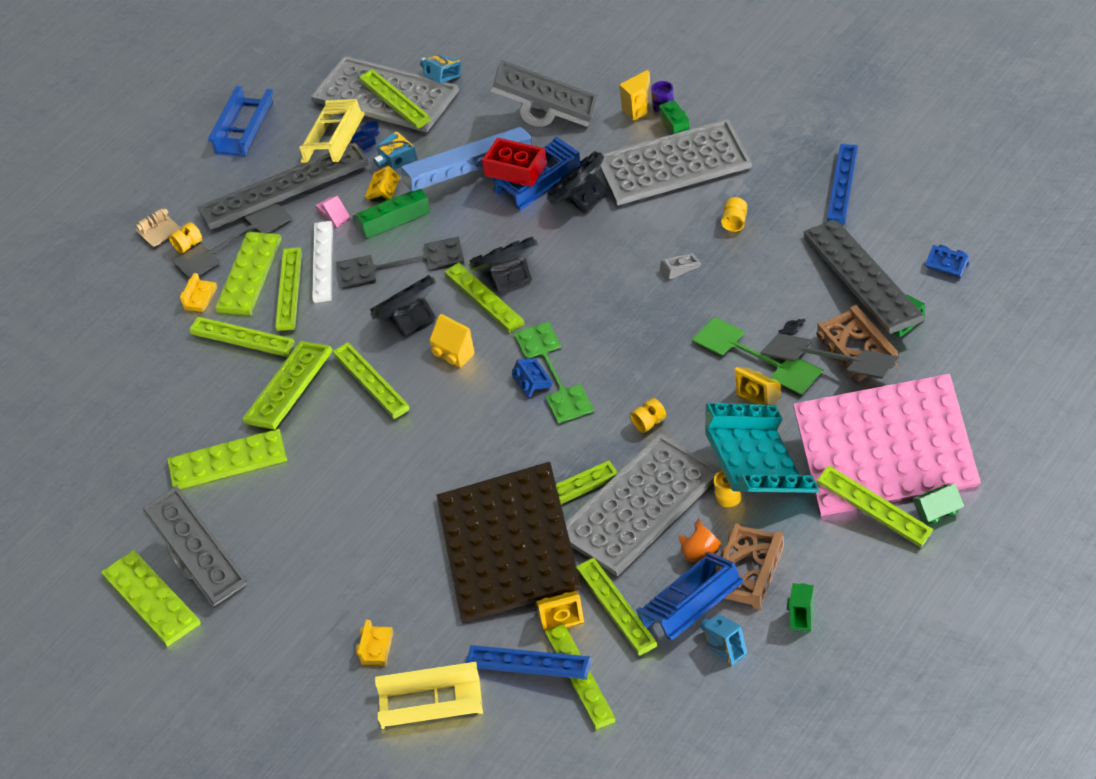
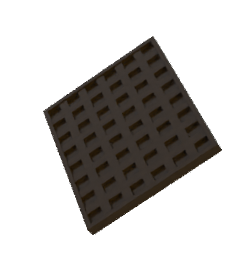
(507, 542)

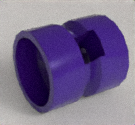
(661, 93)

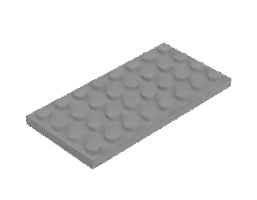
(421, 90)
(674, 161)
(639, 504)

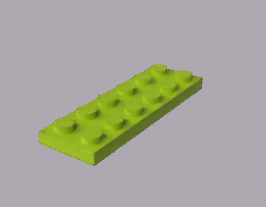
(248, 273)
(287, 385)
(227, 459)
(150, 598)

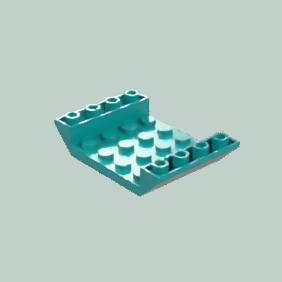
(752, 449)

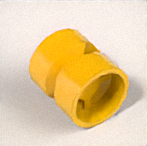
(734, 214)
(185, 238)
(650, 413)
(723, 493)

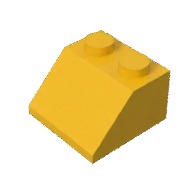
(636, 95)
(451, 341)
(756, 387)
(560, 610)

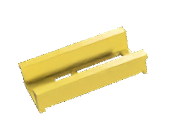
(342, 134)
(461, 676)

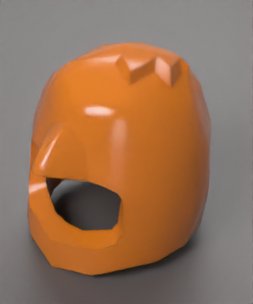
(699, 543)

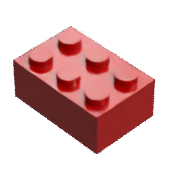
(514, 162)

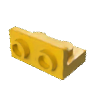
(382, 183)
(197, 294)
(374, 644)

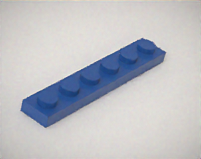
(842, 183)
(529, 662)

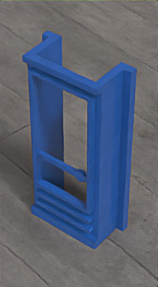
(228, 117)
(567, 160)
(679, 617)

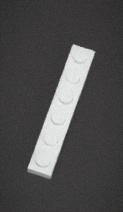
(322, 261)

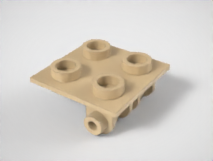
(156, 228)

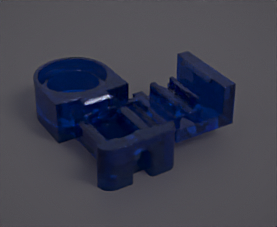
(366, 138)

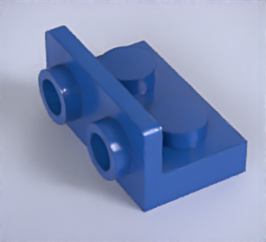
(947, 260)
(530, 376)

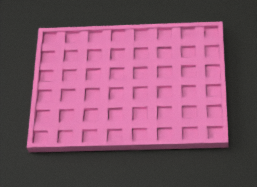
(888, 440)

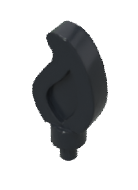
(792, 327)

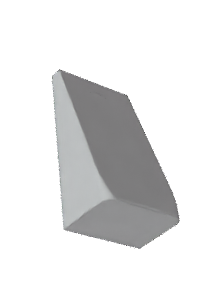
(678, 265)

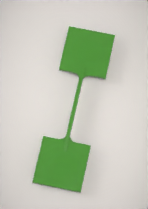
(722, 336)
(567, 402)

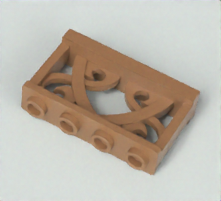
(867, 329)
(771, 548)

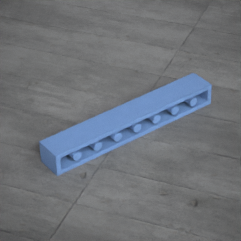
(455, 161)

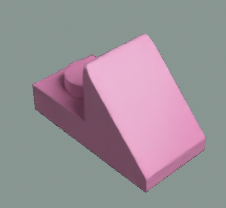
(333, 211)

